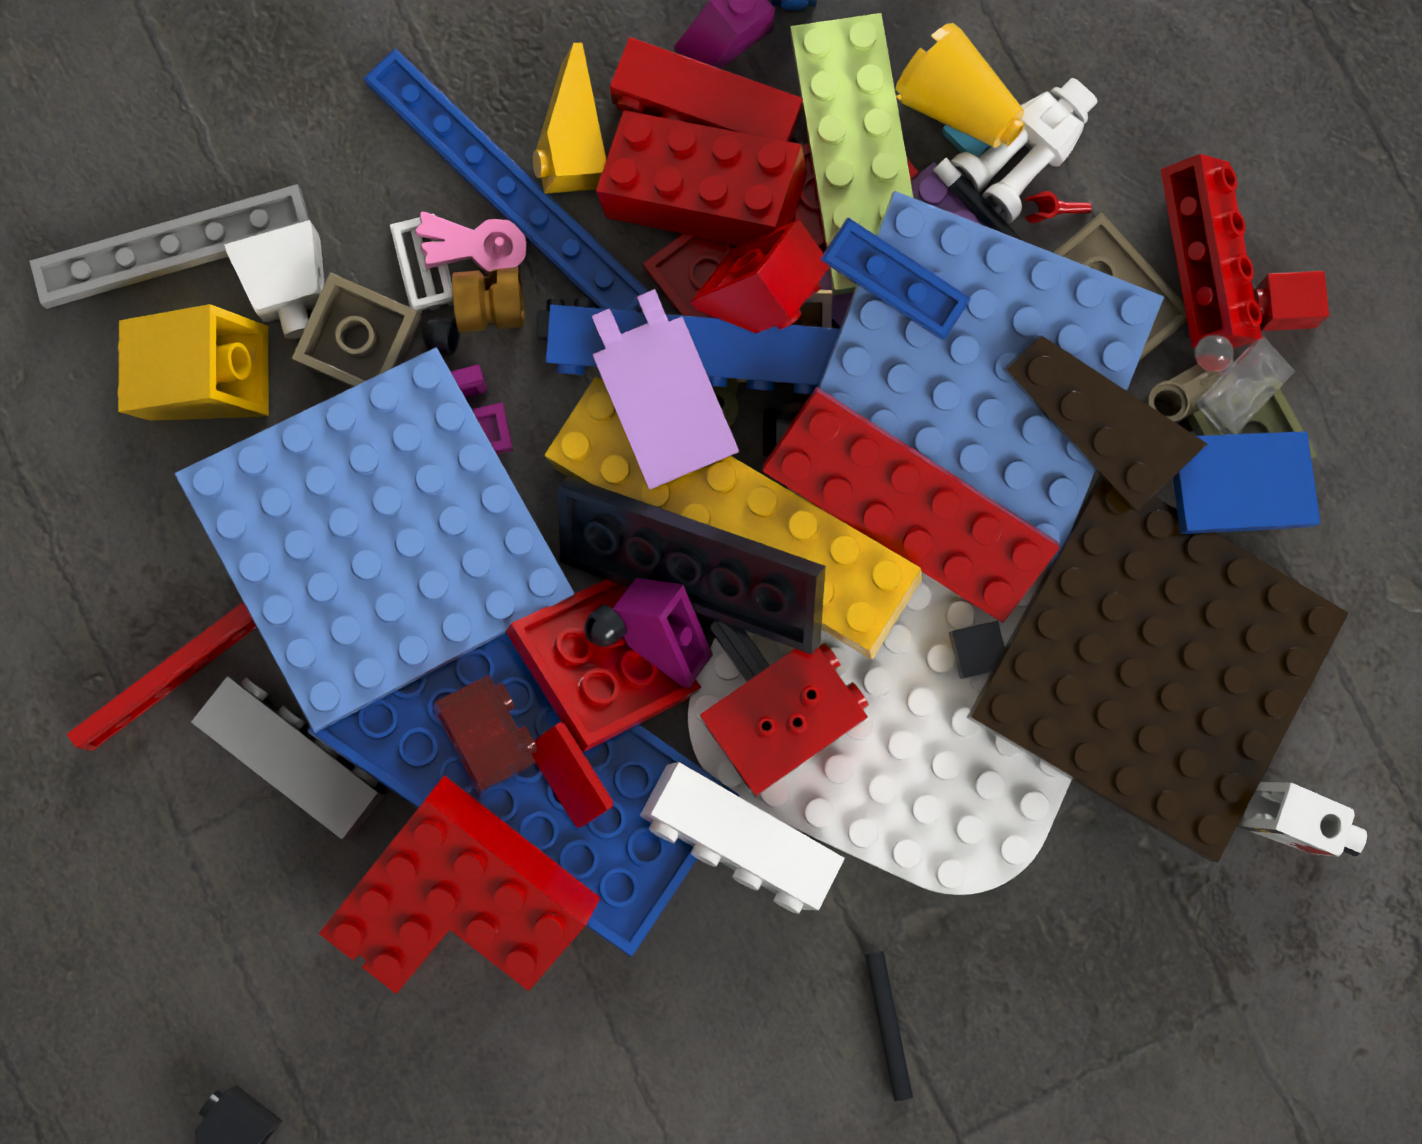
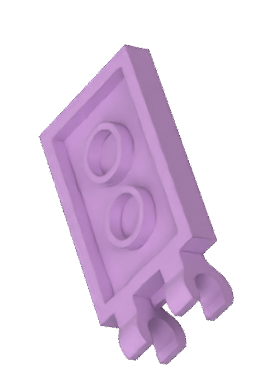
(662, 394)

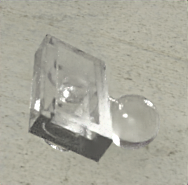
(1243, 383)

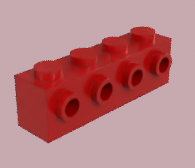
(690, 91)
(1211, 250)

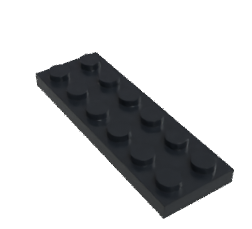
(720, 571)

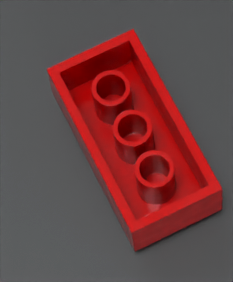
(700, 179)

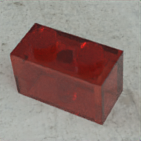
(485, 733)

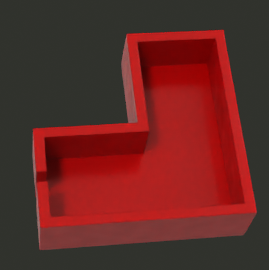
(462, 874)

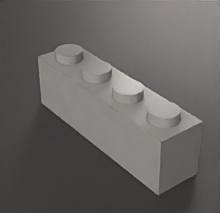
(288, 757)

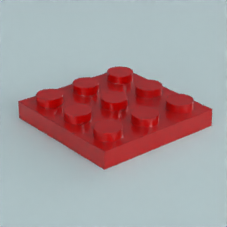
(592, 686)

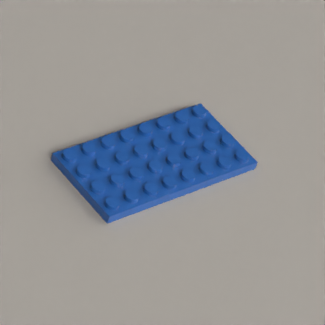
(612, 855)

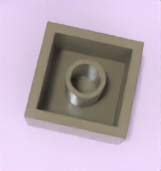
(355, 333)

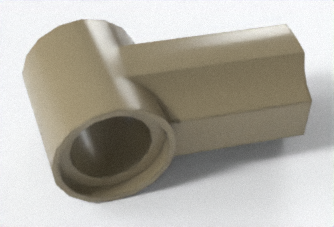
(1183, 392)

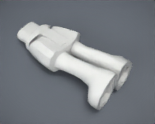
(1050, 133)

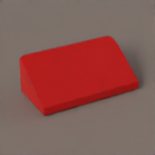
(571, 776)

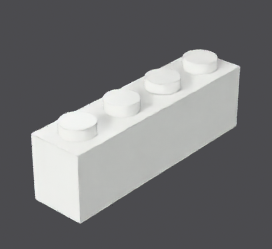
(742, 838)

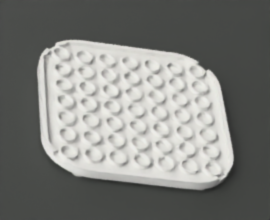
(917, 778)

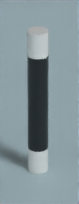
(972, 198)

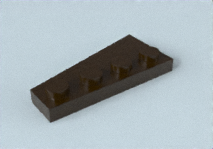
(1107, 425)

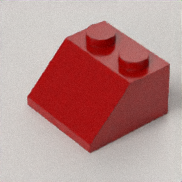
(764, 280)

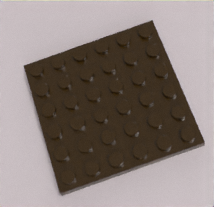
(1158, 668)

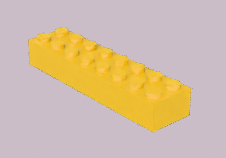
(863, 579)

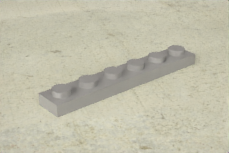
(162, 247)

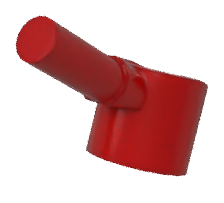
(1050, 206)

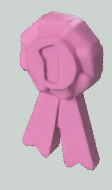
(490, 245)

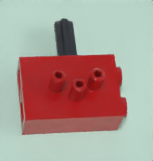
(782, 709)

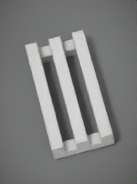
(432, 300)

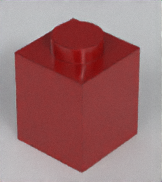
(1292, 300)

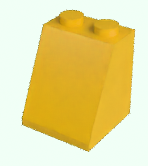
(193, 365)

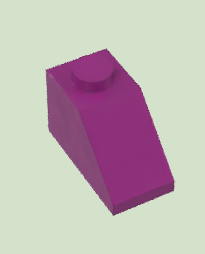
(726, 30)
(664, 629)

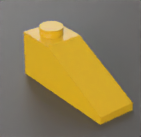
(570, 143)

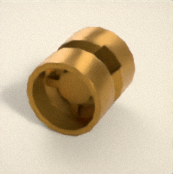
(488, 299)

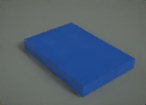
(1248, 484)

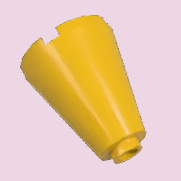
(960, 90)

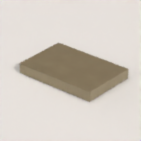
(1108, 251)

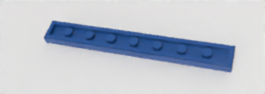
(504, 184)

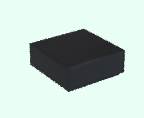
(977, 648)

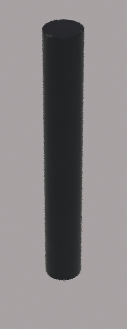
(889, 1026)

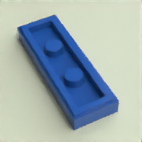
(895, 279)

